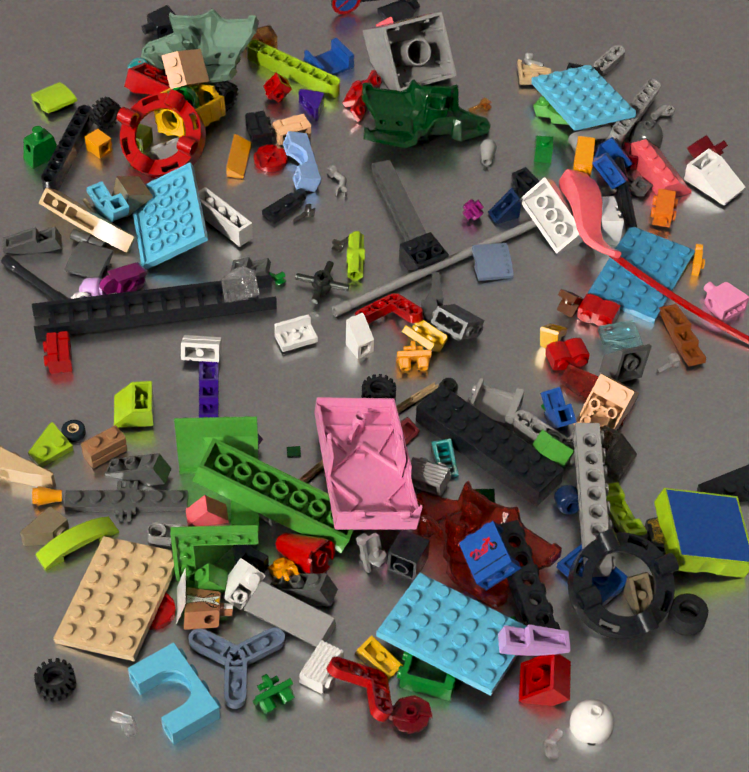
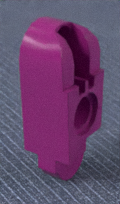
(124, 279)

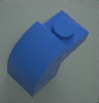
(557, 412)

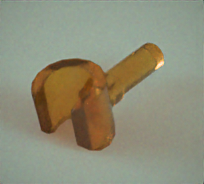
(485, 103)

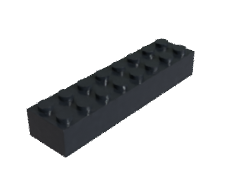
(489, 445)

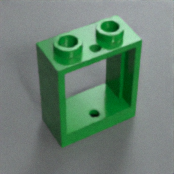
(422, 685)

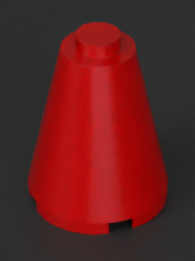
(307, 552)

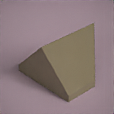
(639, 591)

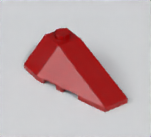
(146, 79)

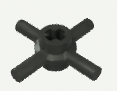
(322, 282)

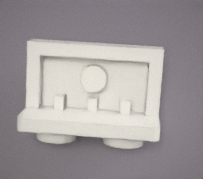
(295, 333)

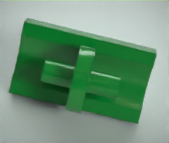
(265, 699)

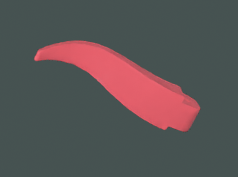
(587, 209)

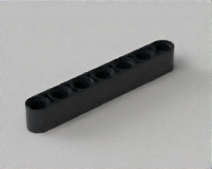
(67, 149)

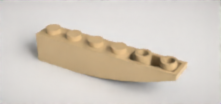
(86, 219)
(22, 471)

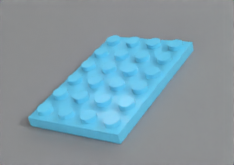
(583, 97)
(171, 219)
(450, 633)

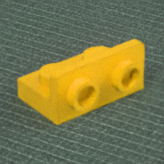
(426, 335)

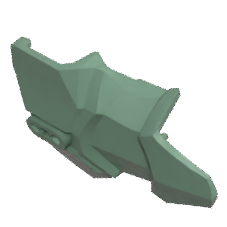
(217, 37)

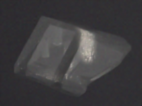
(240, 285)

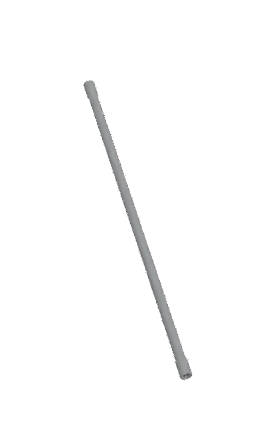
(348, 305)

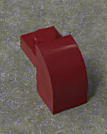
(703, 144)

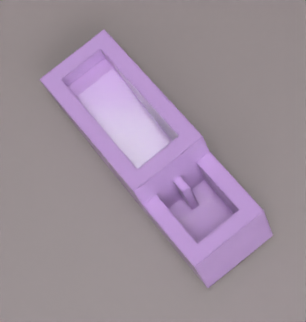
(533, 641)

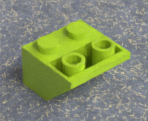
(134, 405)

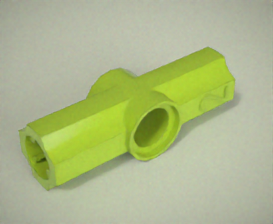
(355, 255)

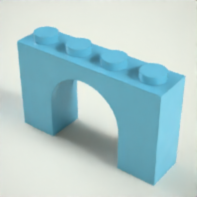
(171, 665)

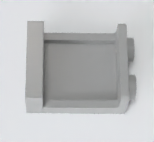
(496, 403)

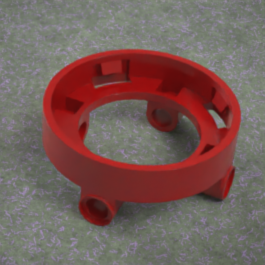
(189, 146)

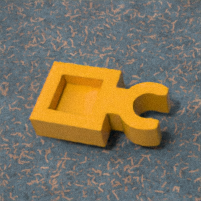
(698, 261)
(283, 567)

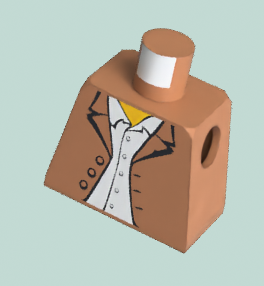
(204, 609)

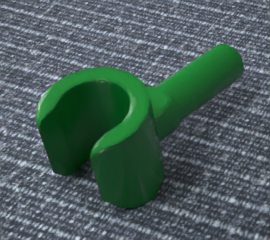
(278, 278)

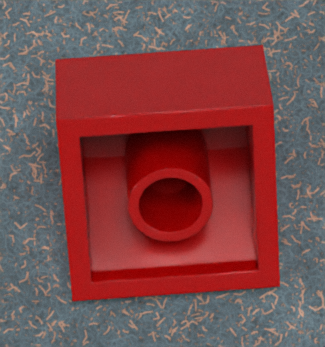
(545, 680)

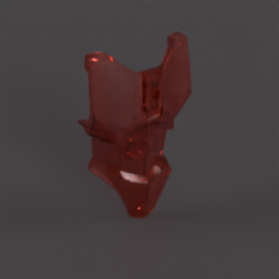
(455, 519)

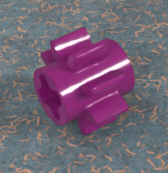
(472, 209)

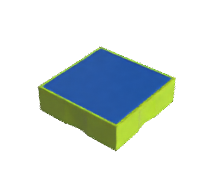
(704, 531)

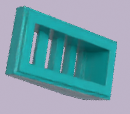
(445, 444)

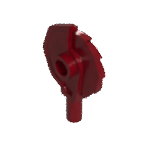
(411, 714)

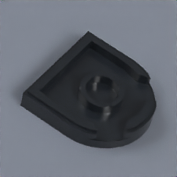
(397, 10)

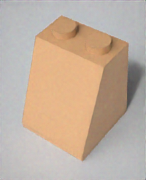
(185, 68)

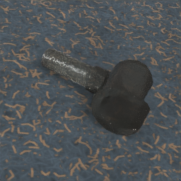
(307, 213)
(338, 245)

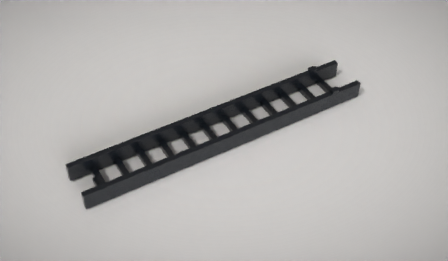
(147, 318)

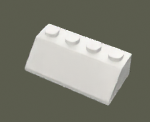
(552, 215)

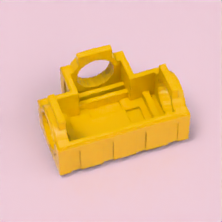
(208, 111)

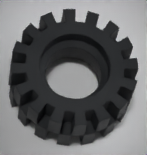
(229, 91)
(107, 106)
(379, 383)
(60, 689)

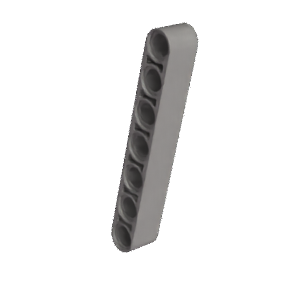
(640, 104)

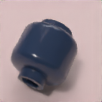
(567, 499)

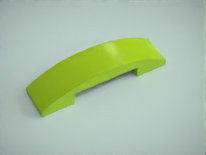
(620, 512)
(73, 539)

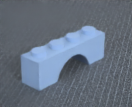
(307, 174)

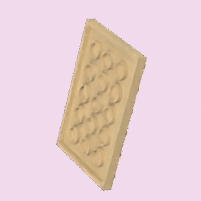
(117, 599)

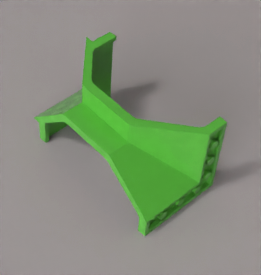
(208, 544)

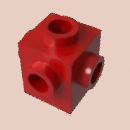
(277, 87)

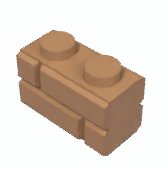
(104, 446)

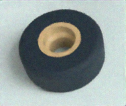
(75, 435)

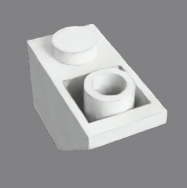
(358, 336)
(242, 583)

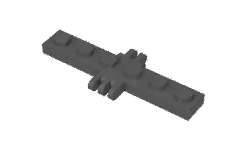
(125, 500)

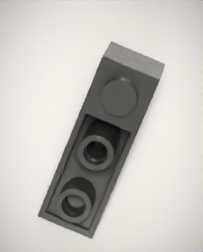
(147, 469)
(308, 588)

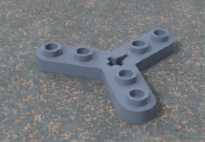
(236, 671)

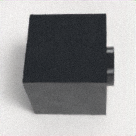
(408, 554)

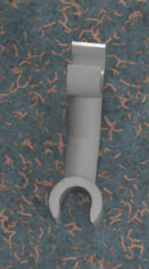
(342, 184)

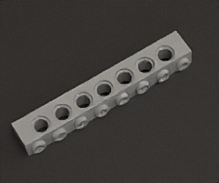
(590, 434)

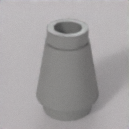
(487, 150)

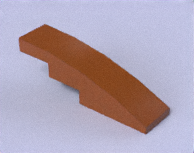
(681, 335)

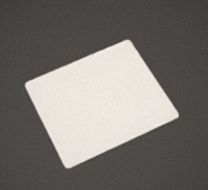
(181, 595)

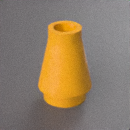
(45, 495)

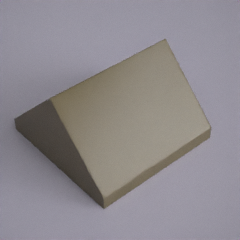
(133, 191)

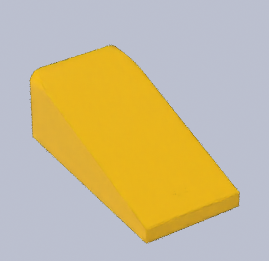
(378, 657)

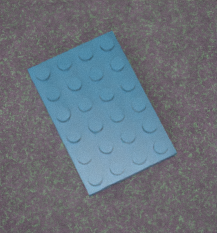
(655, 257)

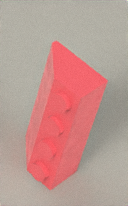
(657, 169)

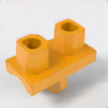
(413, 354)

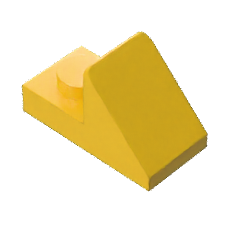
(551, 333)

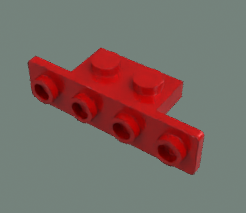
(354, 95)

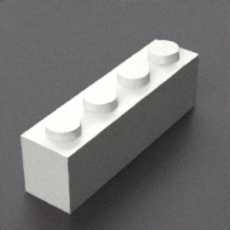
(225, 218)

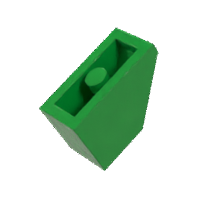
(543, 149)

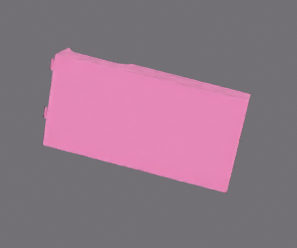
(366, 464)

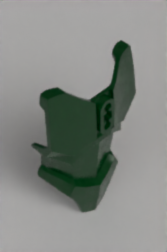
(417, 113)

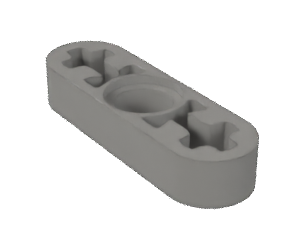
(610, 55)

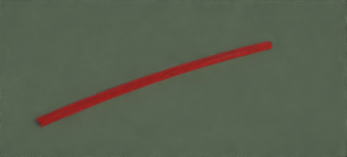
(687, 305)

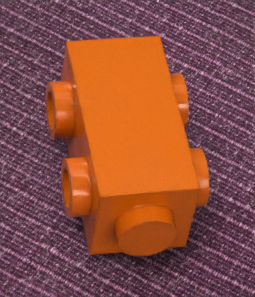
(663, 210)

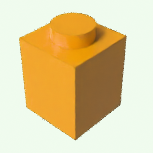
(98, 143)

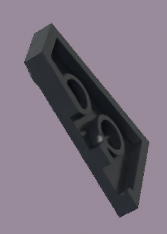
(732, 483)

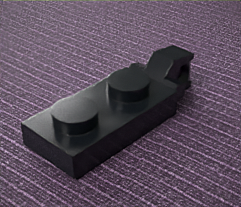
(284, 206)

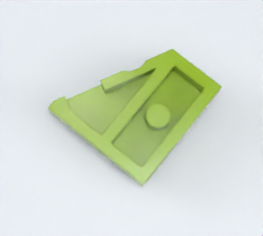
(49, 446)

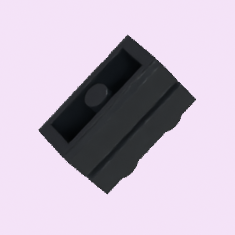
(259, 128)

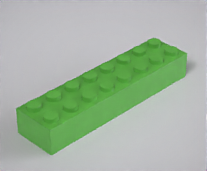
(269, 492)

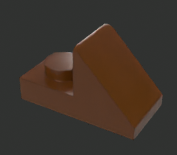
(569, 303)

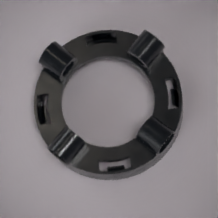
(587, 598)

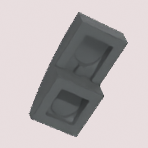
(638, 186)
(260, 266)

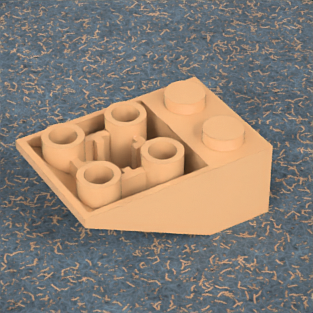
(607, 403)

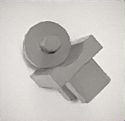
(371, 551)

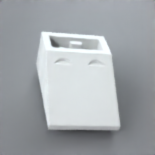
(714, 177)

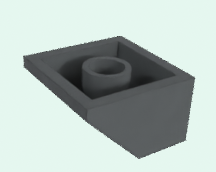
(626, 363)

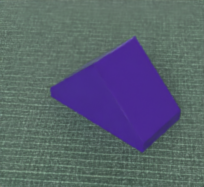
(312, 102)

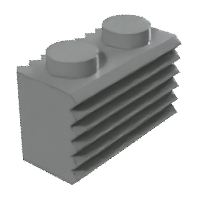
(429, 476)

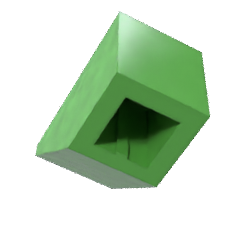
(208, 578)

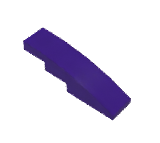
(208, 389)

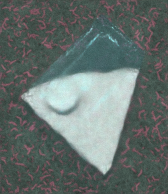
(620, 335)

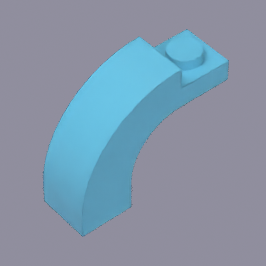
(107, 206)

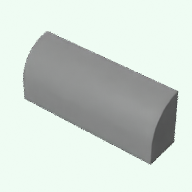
(290, 614)

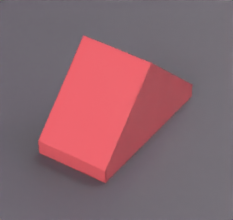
(207, 512)

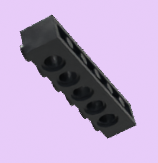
(530, 572)

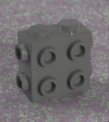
(457, 322)

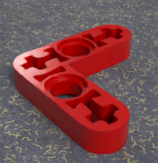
(392, 303)
(368, 677)

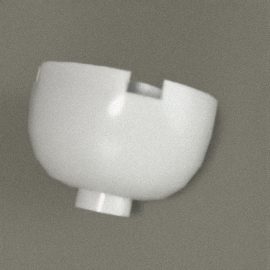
(592, 721)

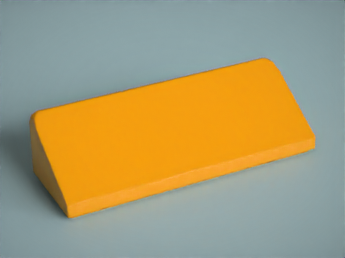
(238, 157)

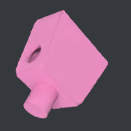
(725, 300)

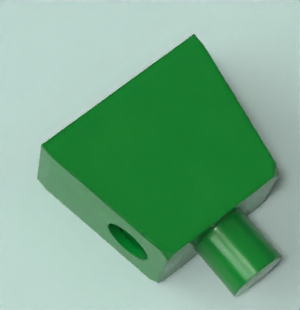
(38, 147)

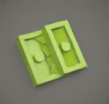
(54, 97)

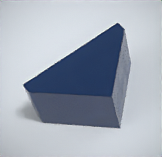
(506, 208)

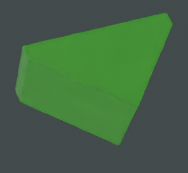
(552, 448)

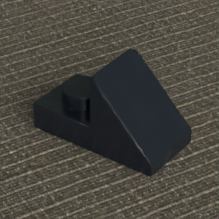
(252, 556)

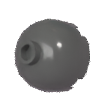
(647, 130)

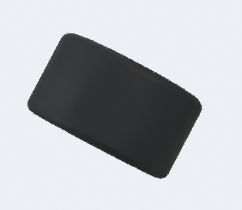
(692, 604)

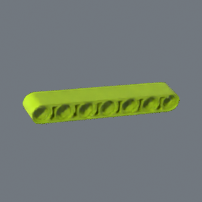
(293, 68)

